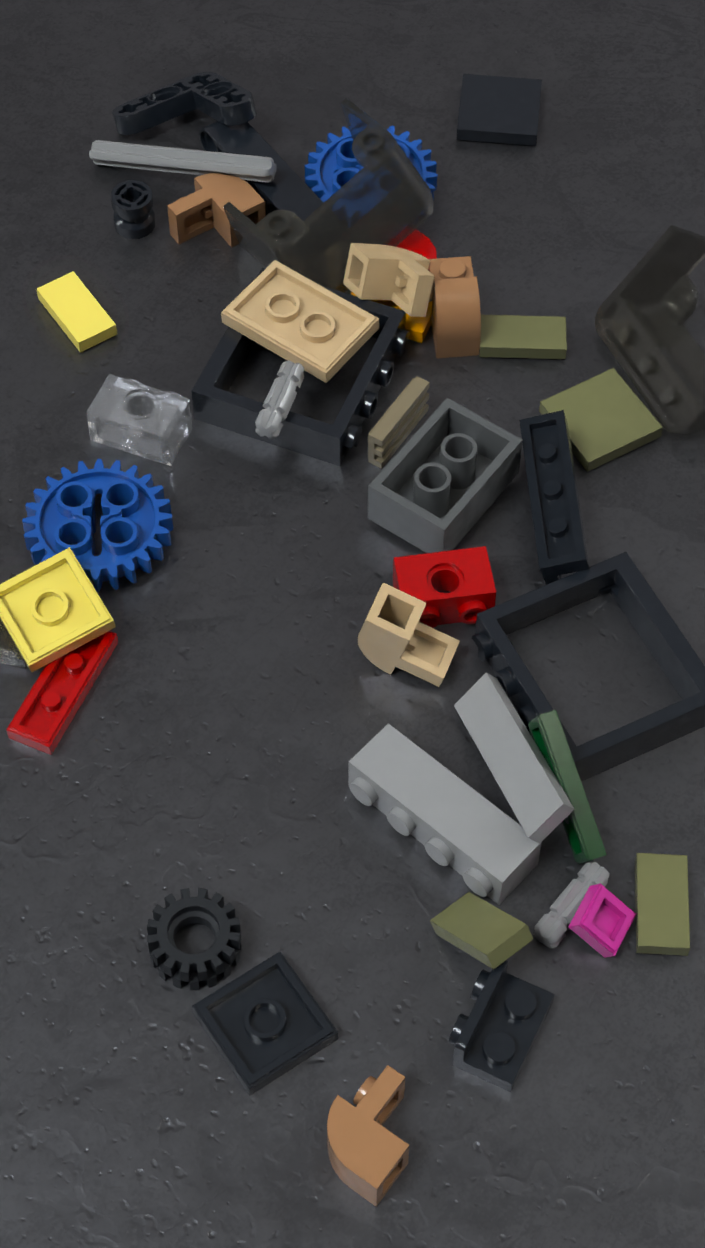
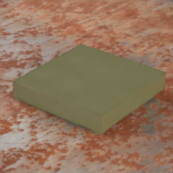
(603, 419)

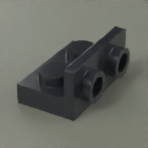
(500, 1027)

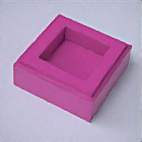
(602, 920)

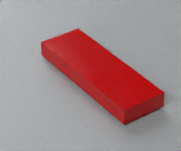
(60, 694)

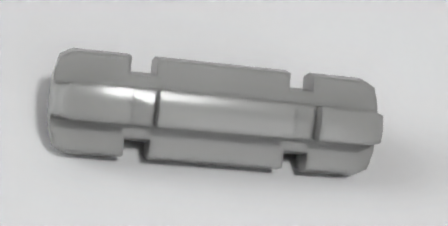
(279, 399)
(552, 926)

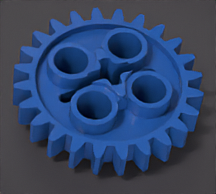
(335, 163)
(139, 522)

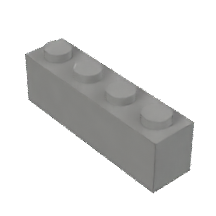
(442, 814)

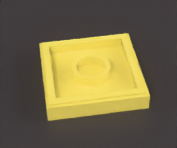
(52, 610)

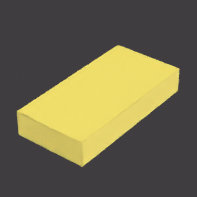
(76, 311)

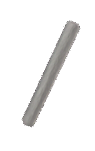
(182, 160)

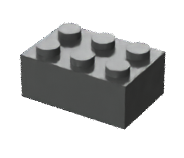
(444, 478)

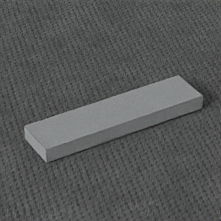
(513, 758)

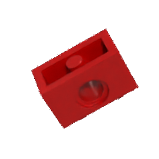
(461, 572)

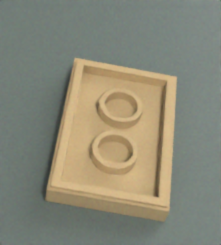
(300, 320)

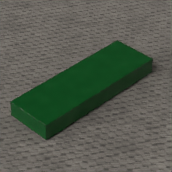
(580, 823)

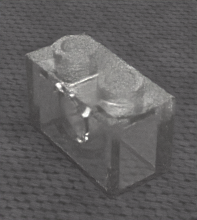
(140, 419)

